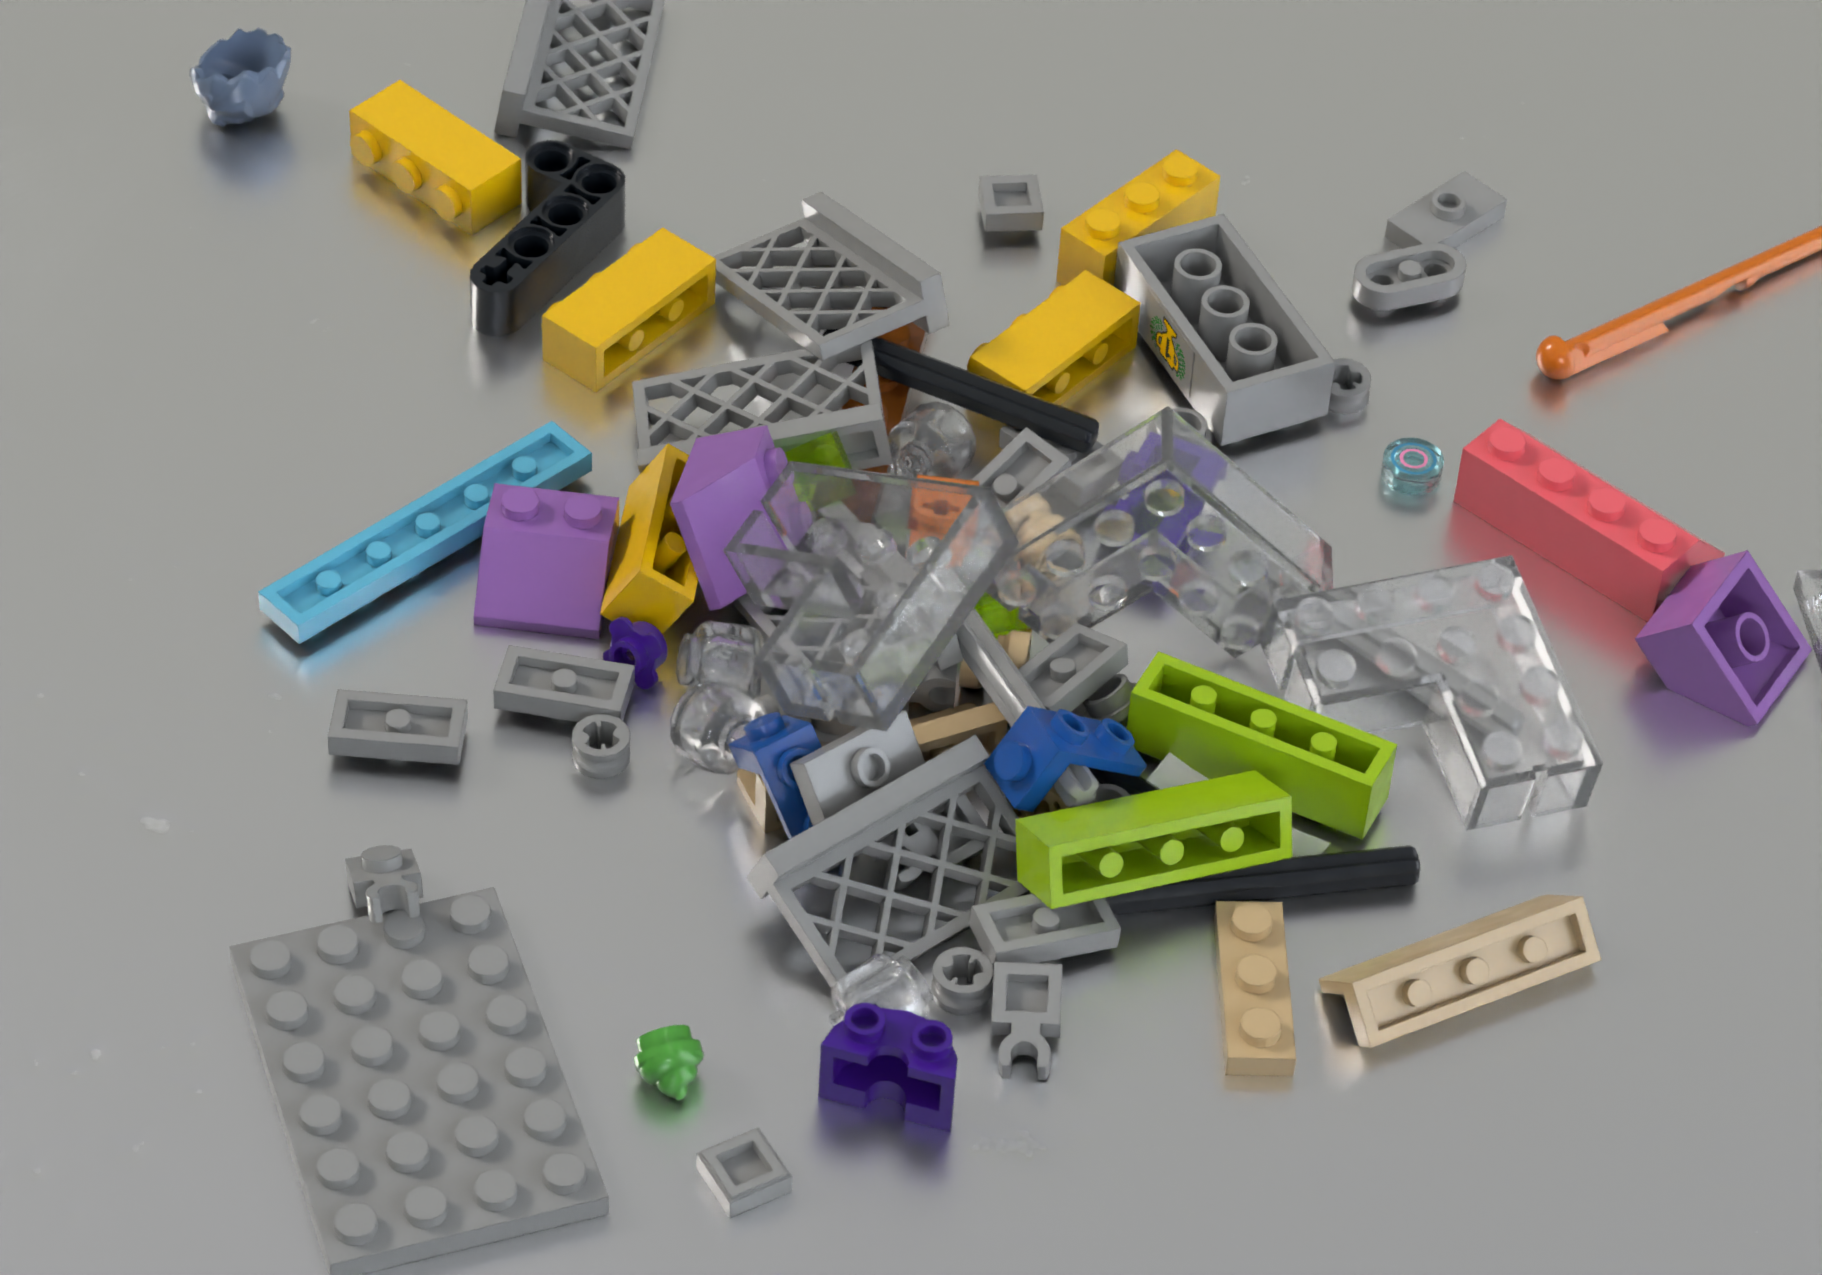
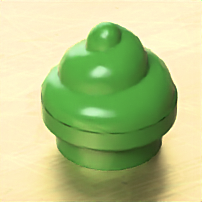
(669, 1059)

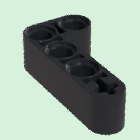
(572, 218)

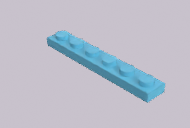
(417, 534)

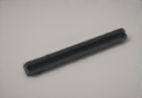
(983, 395)
(1281, 880)

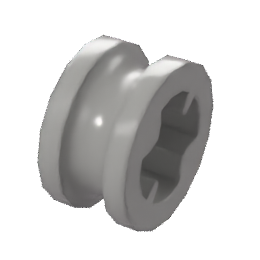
(1358, 383)
(605, 761)
(962, 998)

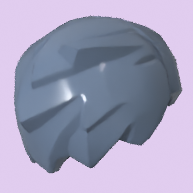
(242, 76)

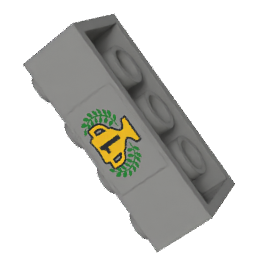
(1225, 329)

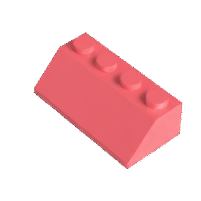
(1576, 518)

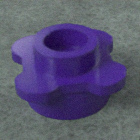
(637, 645)

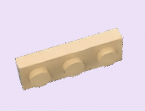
(1254, 989)

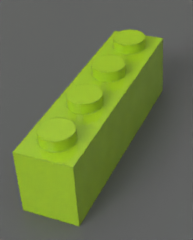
(1231, 728)
(1153, 838)

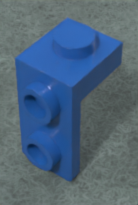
(1049, 741)
(768, 750)

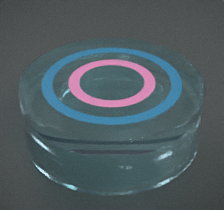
(1412, 466)

